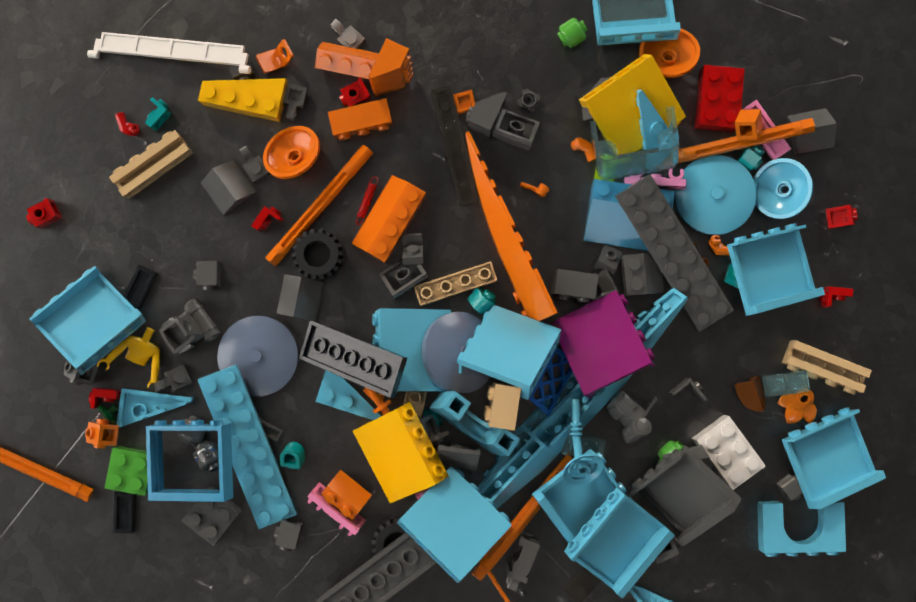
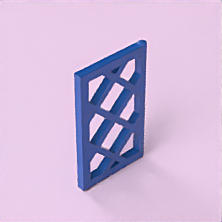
(540, 402)

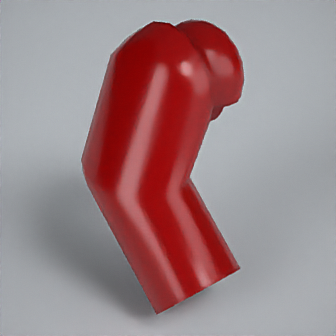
(126, 127)

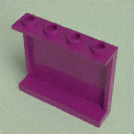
(603, 343)

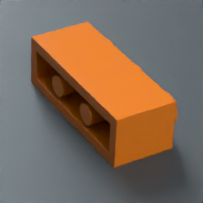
(345, 60)
(360, 119)

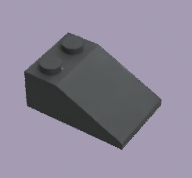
(459, 456)

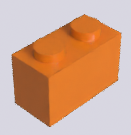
(346, 495)

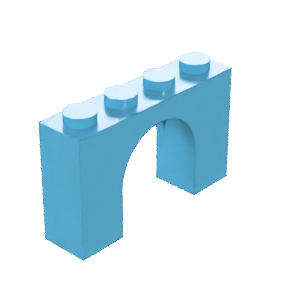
(455, 410)
(827, 538)

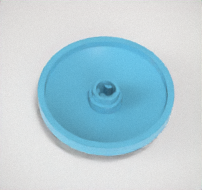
(716, 195)

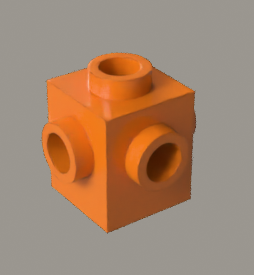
(102, 433)

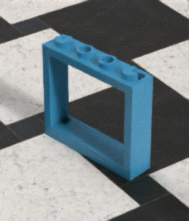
(155, 470)

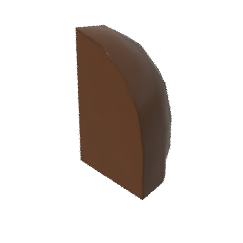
(751, 394)

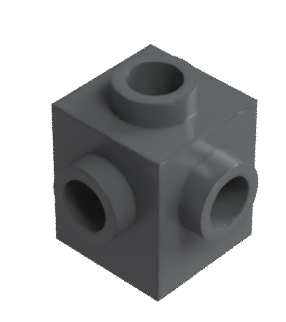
(77, 378)

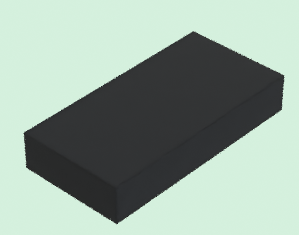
(139, 286)
(124, 512)

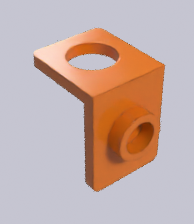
(275, 58)

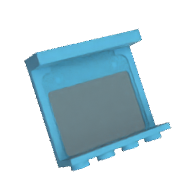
(634, 21)

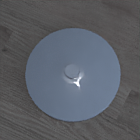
(441, 348)
(263, 352)

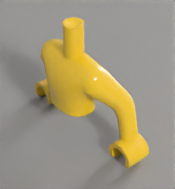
(139, 352)

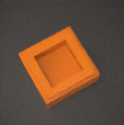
(463, 101)

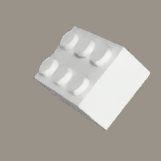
(729, 451)

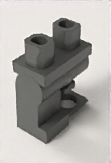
(522, 561)

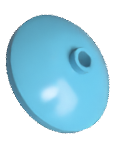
(770, 183)

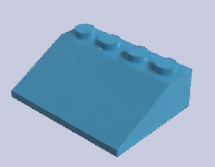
(606, 219)

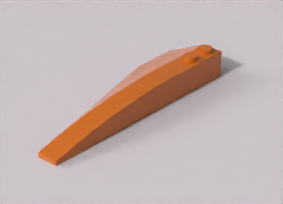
(526, 281)

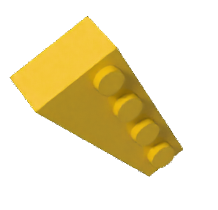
(249, 97)

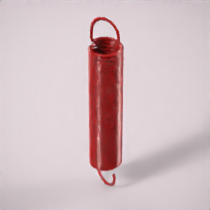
(366, 200)

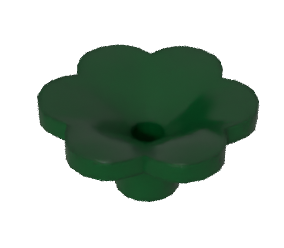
(109, 412)

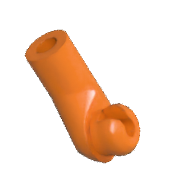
(584, 145)
(717, 246)

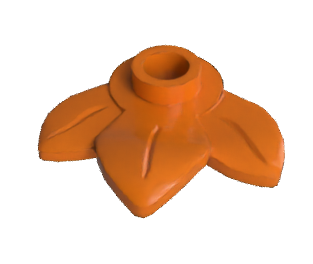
(798, 409)

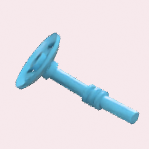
(580, 462)

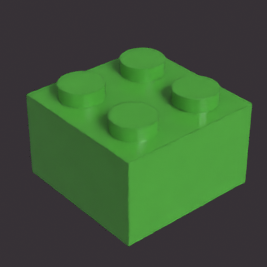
(128, 471)

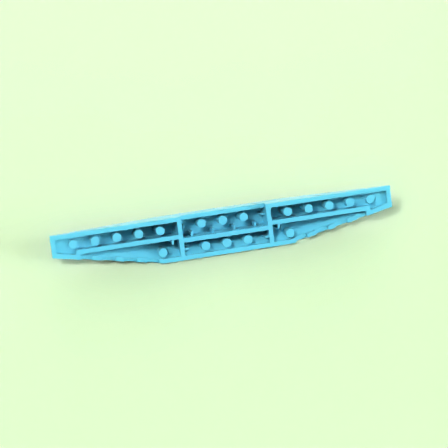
(544, 436)

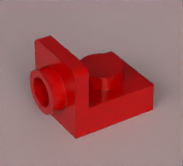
(841, 216)
(263, 219)
(838, 294)
(106, 394)

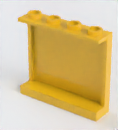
(615, 104)
(400, 453)

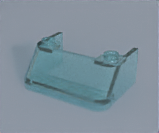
(615, 166)

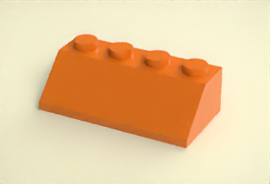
(391, 69)
(389, 218)

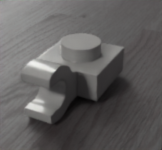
(348, 37)

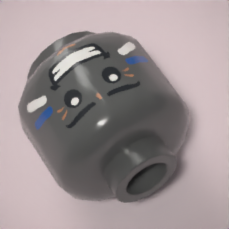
(207, 456)

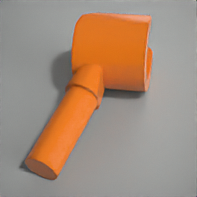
(541, 191)

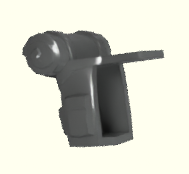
(193, 325)
(631, 416)

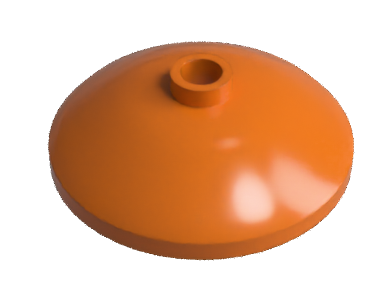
(673, 56)
(291, 152)

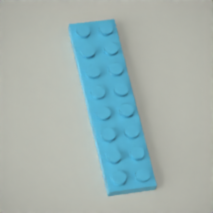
(251, 450)

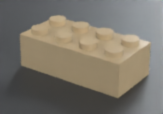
(502, 406)

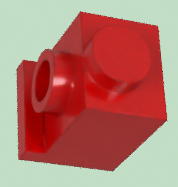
(362, 94)
(49, 214)

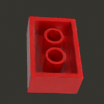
(719, 98)

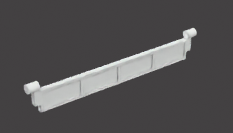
(171, 49)

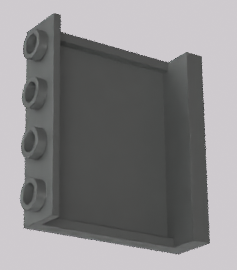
(687, 494)

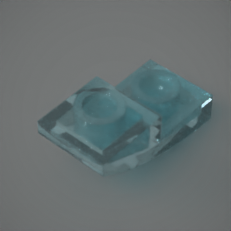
(786, 383)

